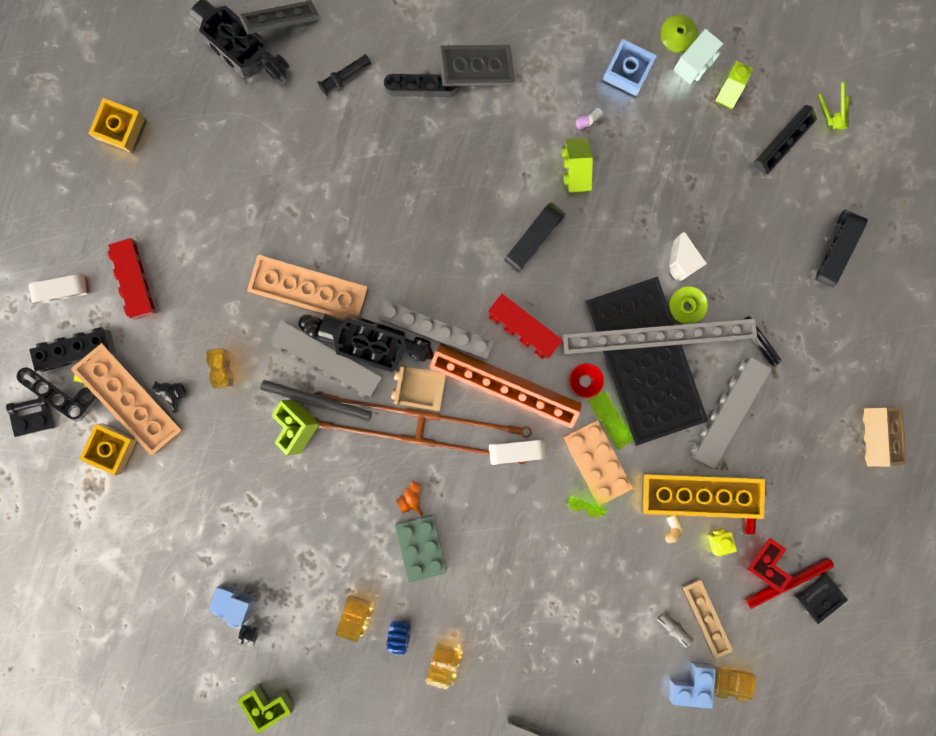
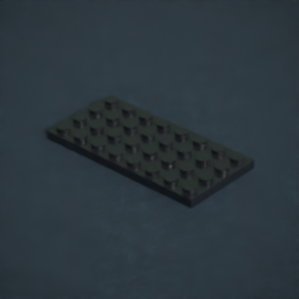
(651, 381)

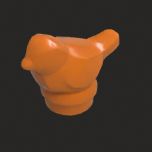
(410, 499)

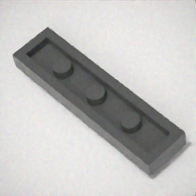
(279, 17)

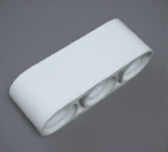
(58, 289)
(517, 451)

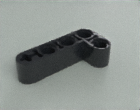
(420, 89)
(534, 236)
(842, 246)
(53, 392)

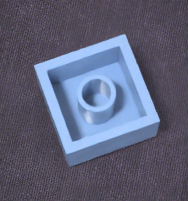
(629, 67)

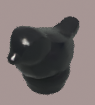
(310, 324)
(170, 392)

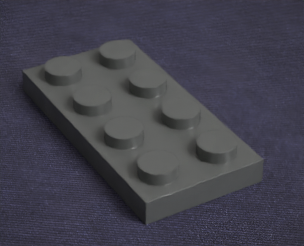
(476, 65)

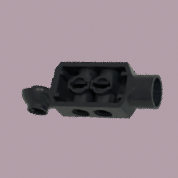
(228, 39)
(371, 342)

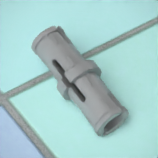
(675, 629)

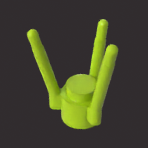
(841, 119)

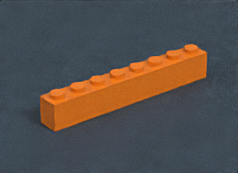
(506, 385)

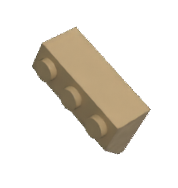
(884, 436)

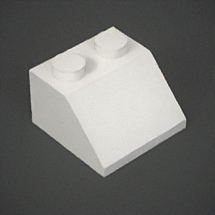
(684, 258)

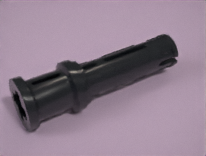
(337, 79)

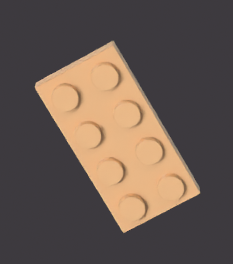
(598, 463)

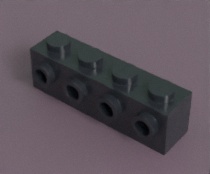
(69, 351)

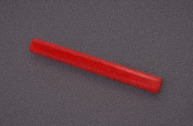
(797, 579)

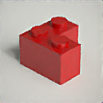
(765, 566)

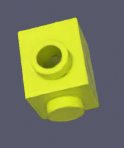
(722, 542)

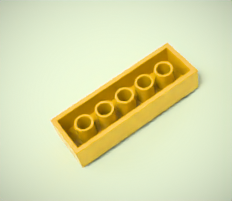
(703, 495)

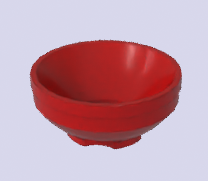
(595, 375)

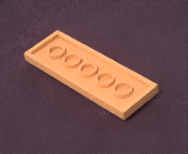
(306, 288)
(126, 399)

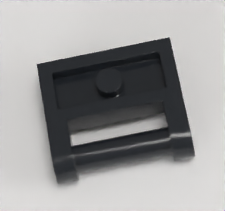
(31, 422)
(823, 604)

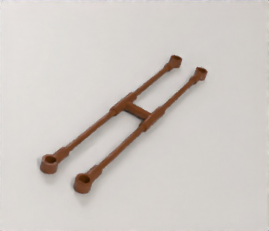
(422, 416)

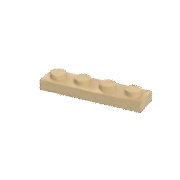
(707, 618)

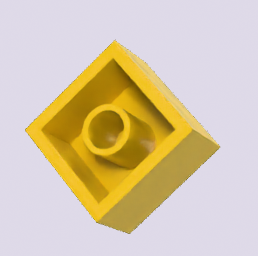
(117, 125)
(108, 449)

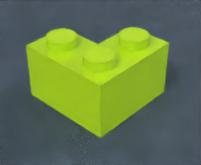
(579, 164)
(296, 424)
(262, 712)

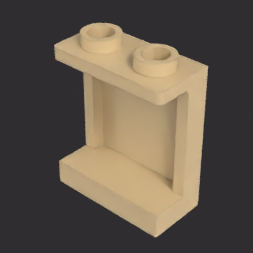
(419, 388)

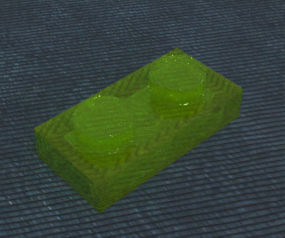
(578, 504)

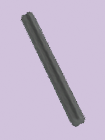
(315, 400)

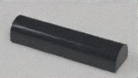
(786, 139)

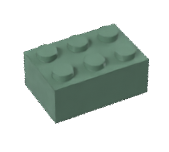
(421, 548)

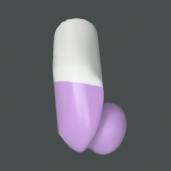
(588, 119)

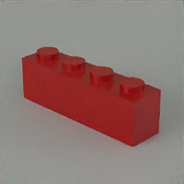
(132, 279)
(524, 326)

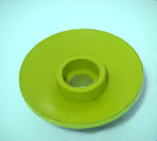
(672, 39)
(697, 302)

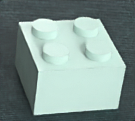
(698, 57)

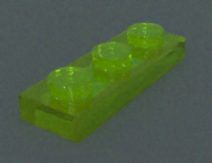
(610, 420)

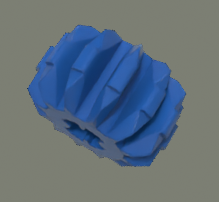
(398, 637)

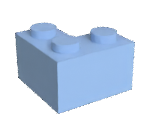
(232, 605)
(697, 691)

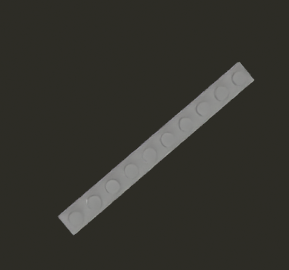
(659, 336)

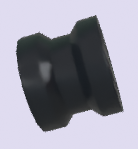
(247, 635)

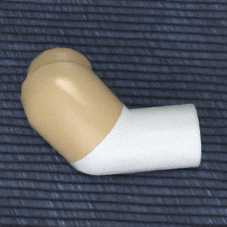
(675, 531)

